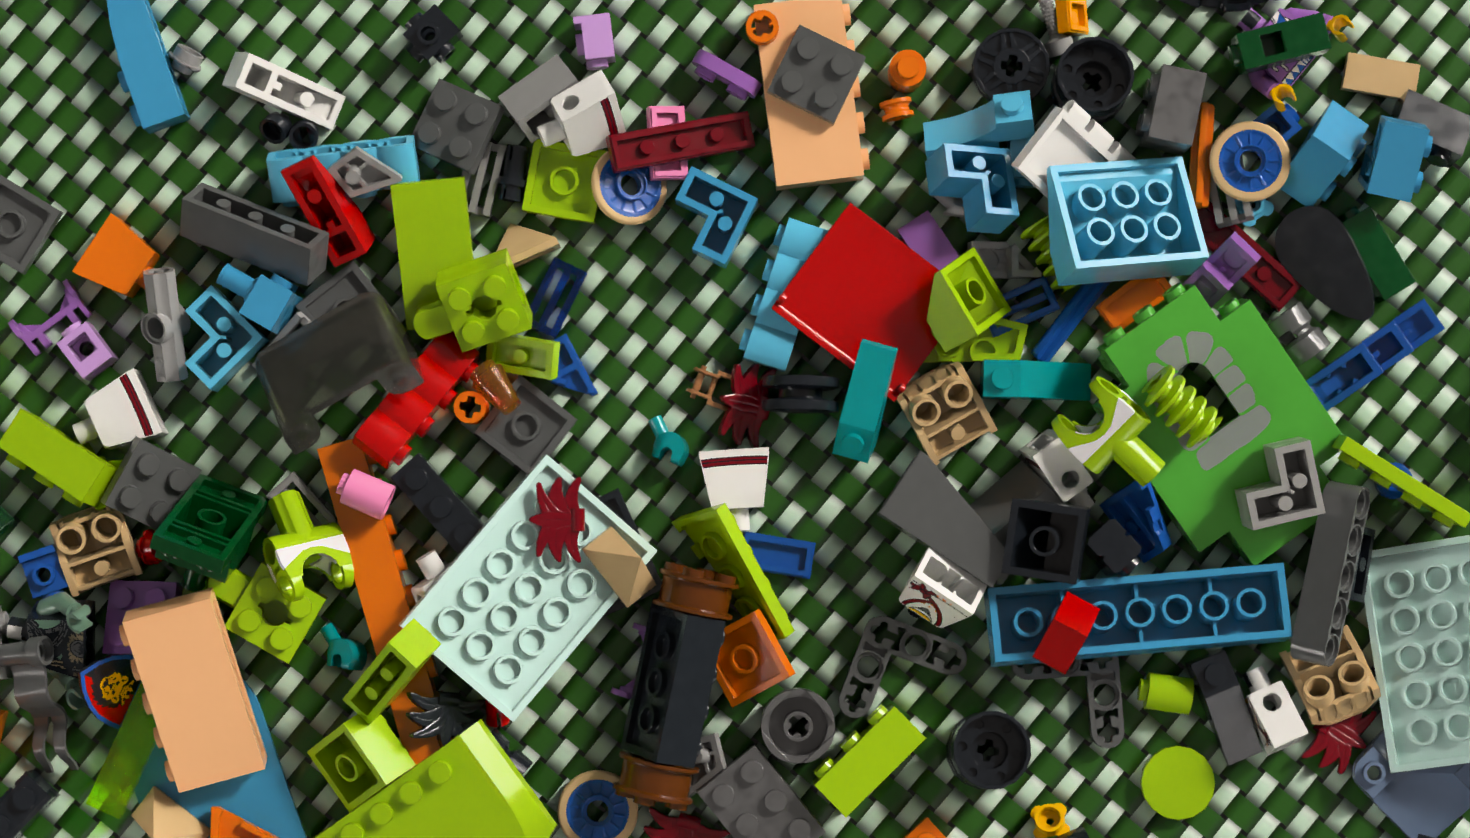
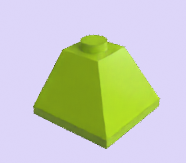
(964, 301)

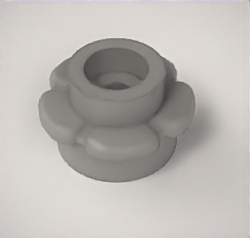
(186, 59)

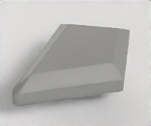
(362, 173)
(709, 761)

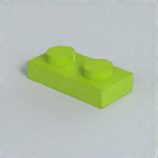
(526, 356)

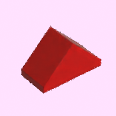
(1066, 633)

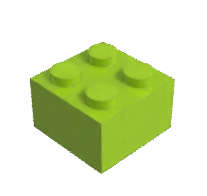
(360, 759)

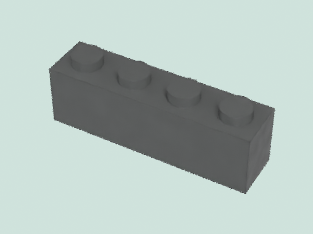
(254, 234)

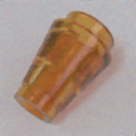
(494, 385)

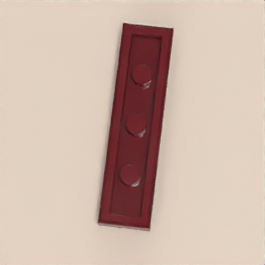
(680, 142)
(1266, 277)

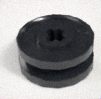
(1010, 45)
(800, 394)

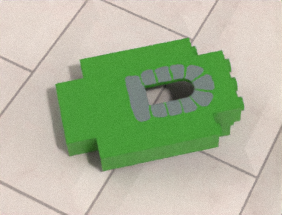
(1260, 385)

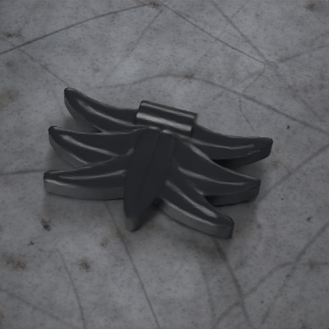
(442, 715)

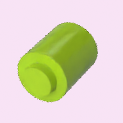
(1166, 693)

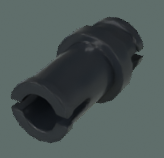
(514, 173)

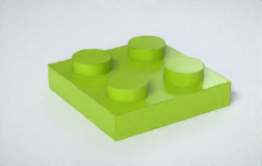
(561, 183)

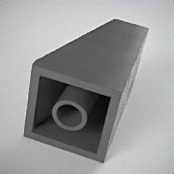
(940, 518)

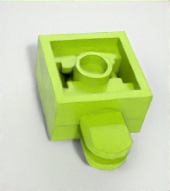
(466, 292)
(264, 614)

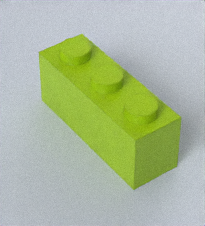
(57, 459)
(391, 671)

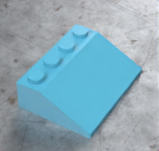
(1123, 221)

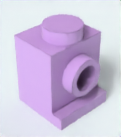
(595, 41)
(71, 345)

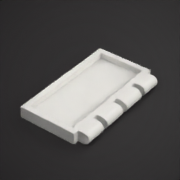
(1066, 139)

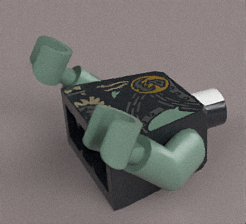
(72, 632)

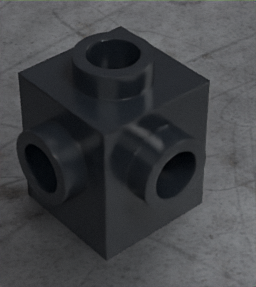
(431, 23)

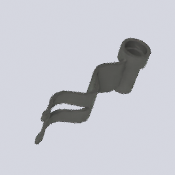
(31, 693)

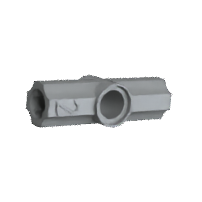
(165, 324)

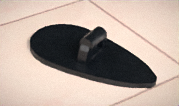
(1325, 261)

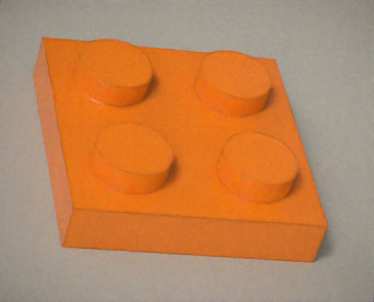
(750, 659)

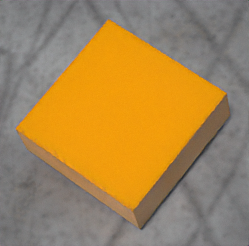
(1072, 17)

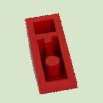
(329, 209)

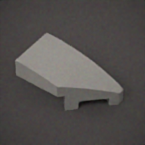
(1004, 260)

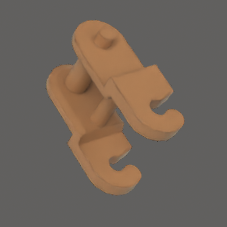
(698, 382)

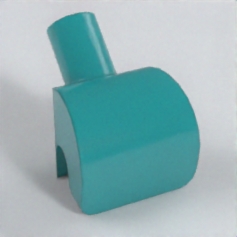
(668, 440)
(342, 652)

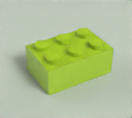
(867, 758)

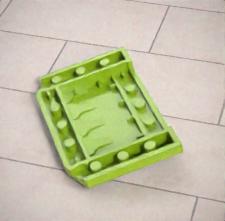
(454, 793)

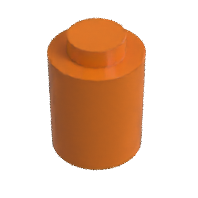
(906, 71)

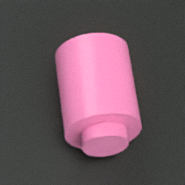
(365, 493)

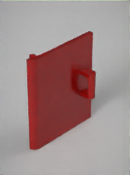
(860, 288)

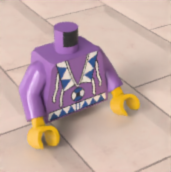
(1277, 81)

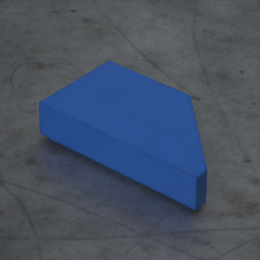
(571, 370)

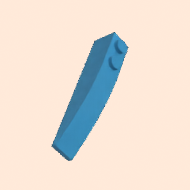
(145, 66)

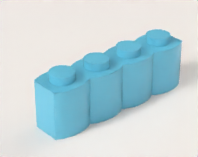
(395, 152)
(772, 335)

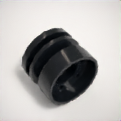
(1098, 62)
(1003, 735)

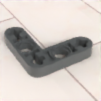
(882, 653)
(1093, 677)

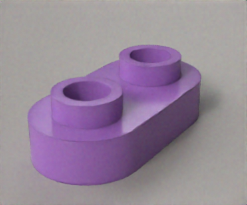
(711, 68)

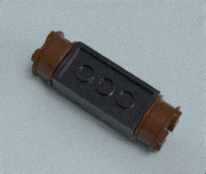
(674, 686)

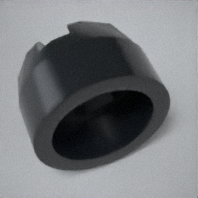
(273, 124)
(296, 135)

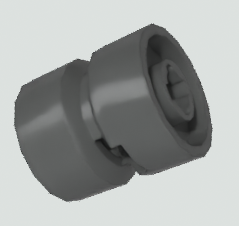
(1309, 339)

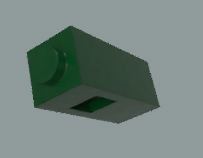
(1279, 44)
(1380, 256)

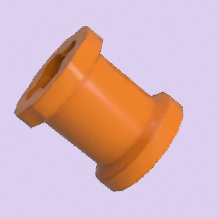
(465, 397)

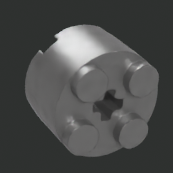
(819, 725)

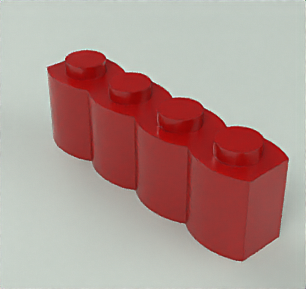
(409, 414)

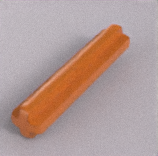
(1199, 156)

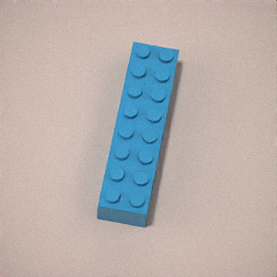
(1146, 612)

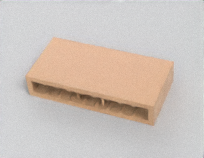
(802, 146)
(193, 690)

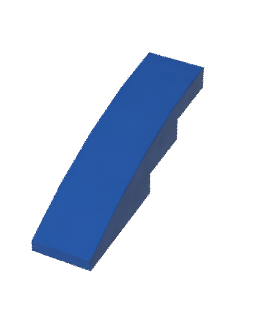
(1375, 354)

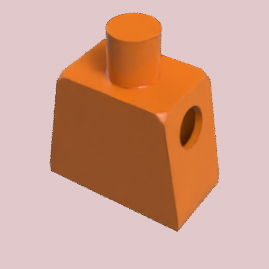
(117, 258)

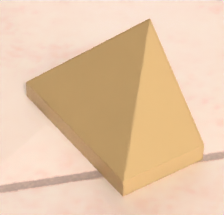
(526, 244)
(619, 566)
(165, 818)

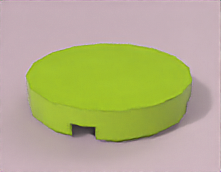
(1177, 782)

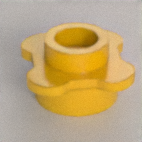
(1049, 811)

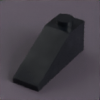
(1224, 705)

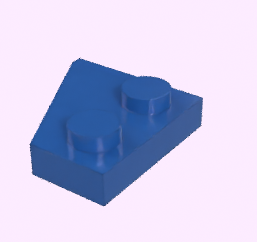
(1140, 516)

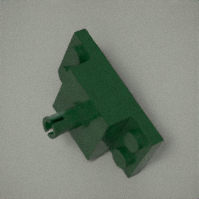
(208, 531)

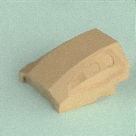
(945, 410)
(94, 555)
(1337, 690)

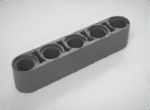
(1330, 574)

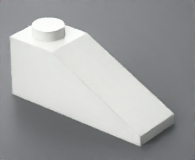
(283, 90)

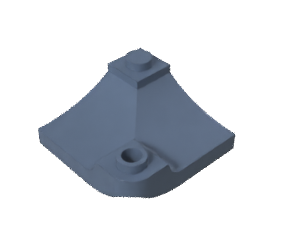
(1416, 799)

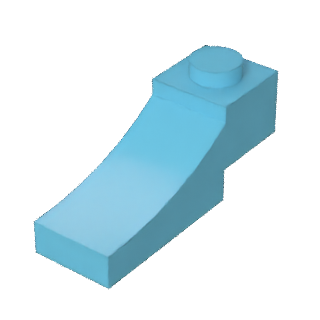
(1002, 119)

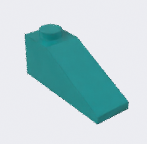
(1034, 380)
(865, 401)

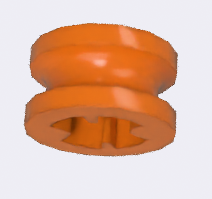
(758, 17)
(896, 109)

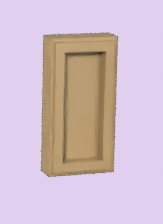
(1378, 76)

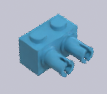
(265, 300)

